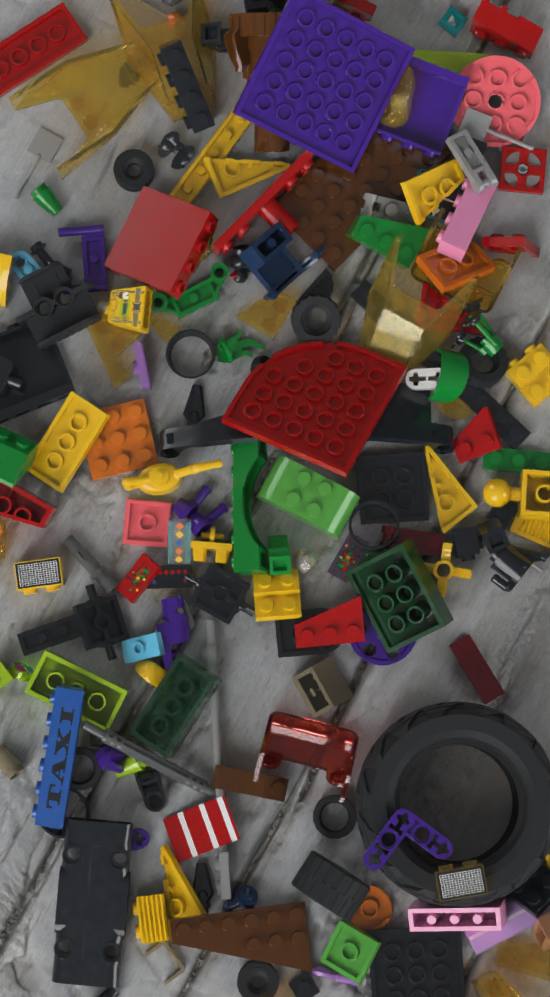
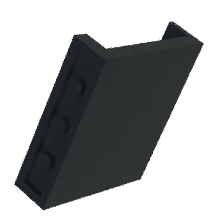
(42, 369)

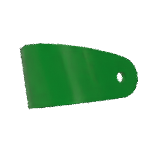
(452, 376)

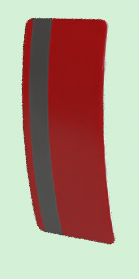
(364, 6)

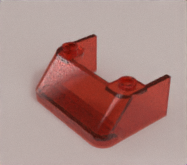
(311, 745)

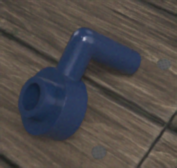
(241, 900)

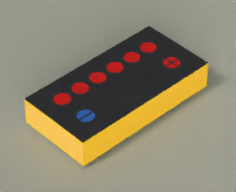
(172, 578)

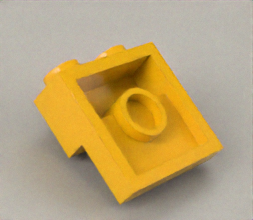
(531, 374)
(277, 596)

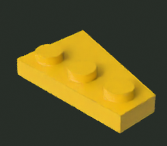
(429, 188)

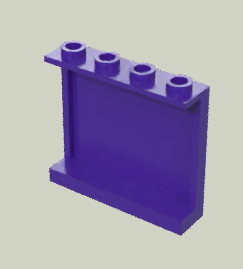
(433, 108)

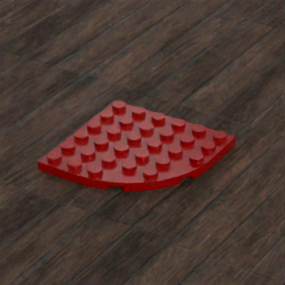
(317, 401)

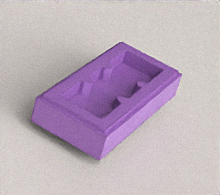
(140, 366)

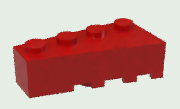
(25, 506)

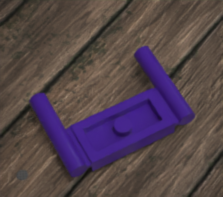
(93, 254)

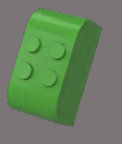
(308, 497)

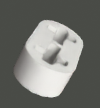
(422, 373)

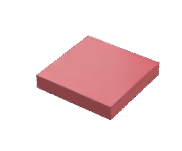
(146, 523)

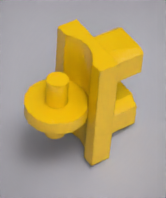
(222, 549)

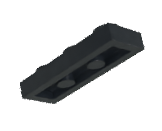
(49, 635)

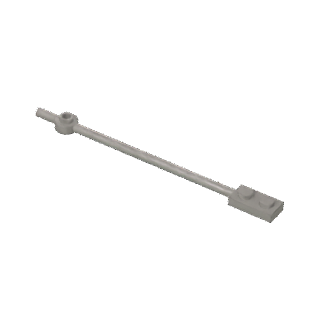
(223, 885)

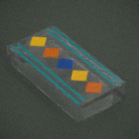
(179, 541)

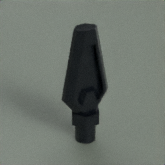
(194, 408)
(202, 885)

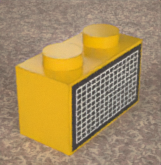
(39, 575)

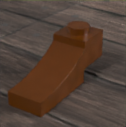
(242, 782)

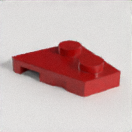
(509, 245)
(477, 438)

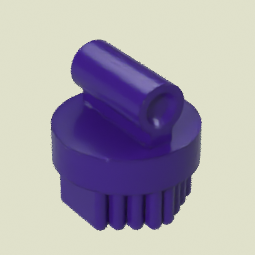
(109, 759)

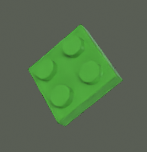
(350, 951)

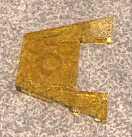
(114, 340)

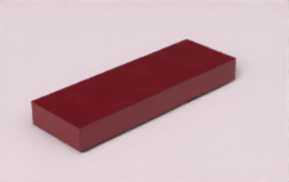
(476, 669)

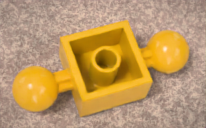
(532, 494)

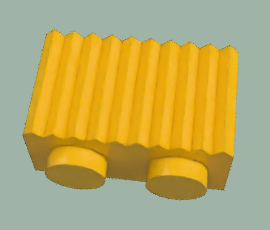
(152, 918)

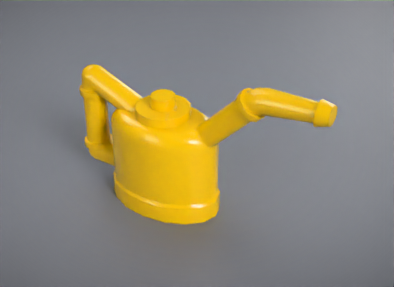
(164, 477)

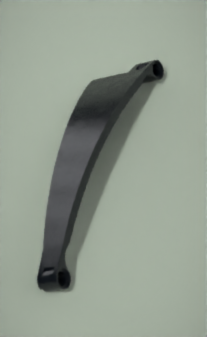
(403, 421)

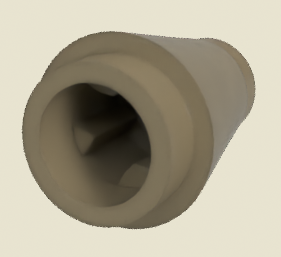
(10, 763)

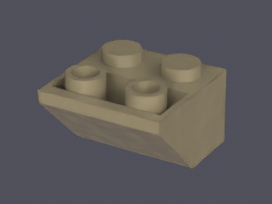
(322, 687)

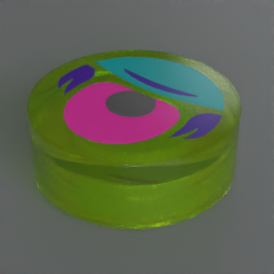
(21, 671)

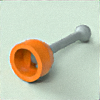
(173, 15)

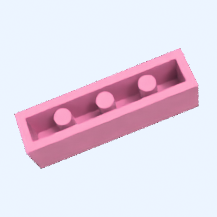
(464, 221)
(434, 917)

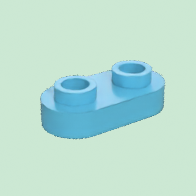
(29, 267)

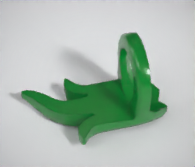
(231, 348)

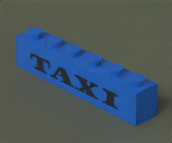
(59, 757)

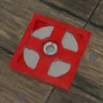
(522, 170)

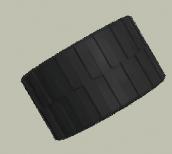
(330, 886)

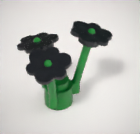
(491, 341)

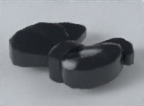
(172, 143)

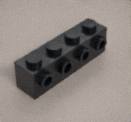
(186, 85)

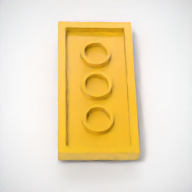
(67, 441)

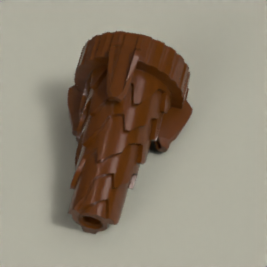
(244, 45)

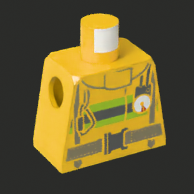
(129, 308)

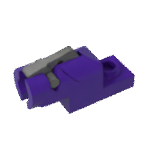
(176, 626)

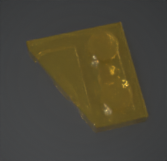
(268, 315)

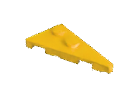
(234, 175)
(449, 496)
(178, 891)

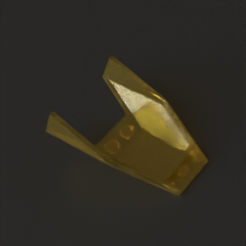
(188, 30)
(97, 90)
(403, 325)

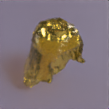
(400, 104)

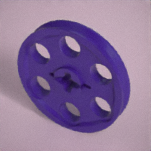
(380, 656)

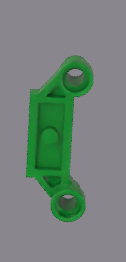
(195, 296)

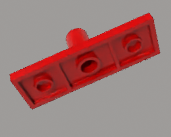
(267, 207)

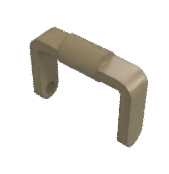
(173, 954)

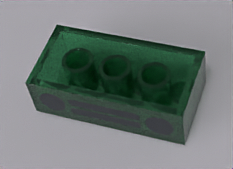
(175, 706)

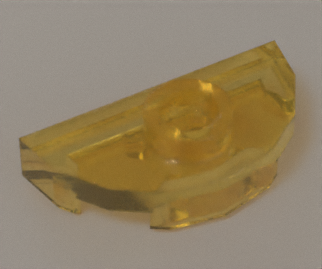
(455, 410)

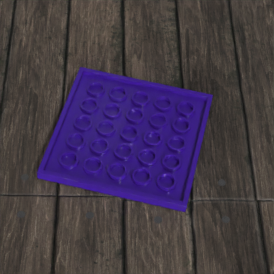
(324, 81)

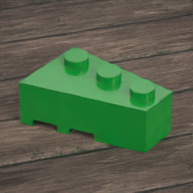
(379, 235)

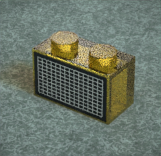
(460, 881)

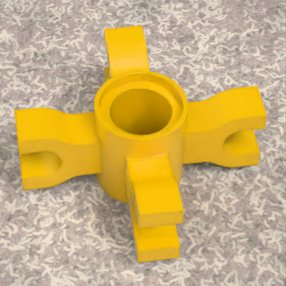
(447, 550)

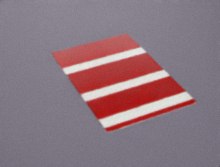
(201, 829)

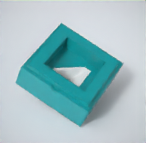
(452, 21)

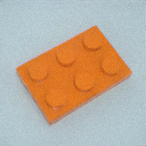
(449, 273)

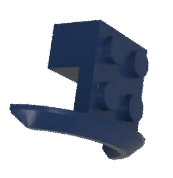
(273, 262)

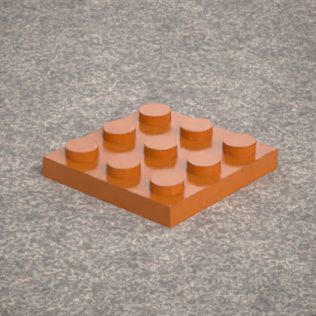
(124, 442)

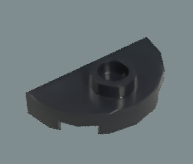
(323, 284)

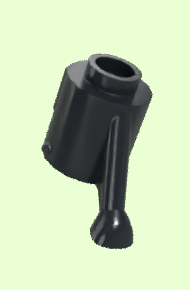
(512, 565)

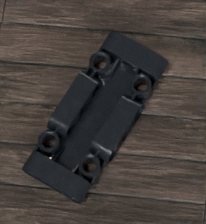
(92, 902)

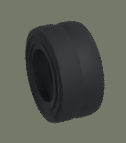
(129, 158)
(257, 968)

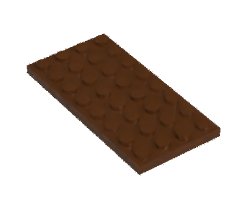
(332, 197)

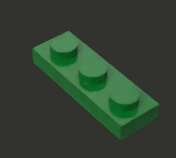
(516, 460)

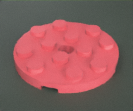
(517, 91)

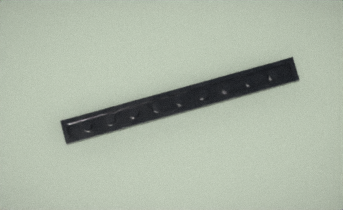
(475, 398)

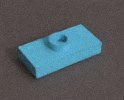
(143, 647)

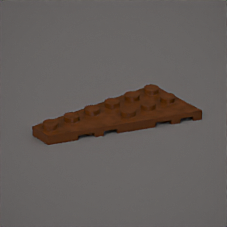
(262, 934)

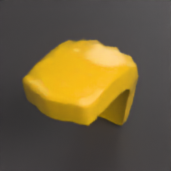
(150, 671)

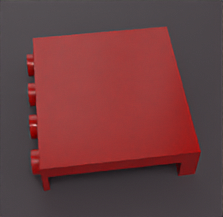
(161, 242)

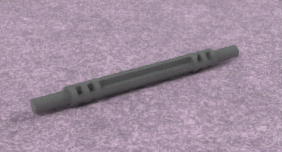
(150, 759)

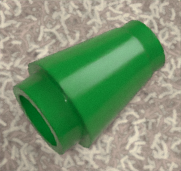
(46, 199)

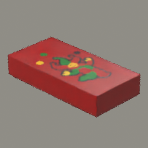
(139, 578)

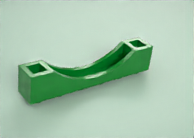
(249, 552)

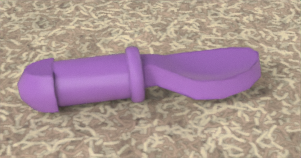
(326, 972)

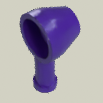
(185, 508)
(202, 523)

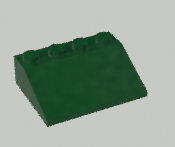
(399, 596)

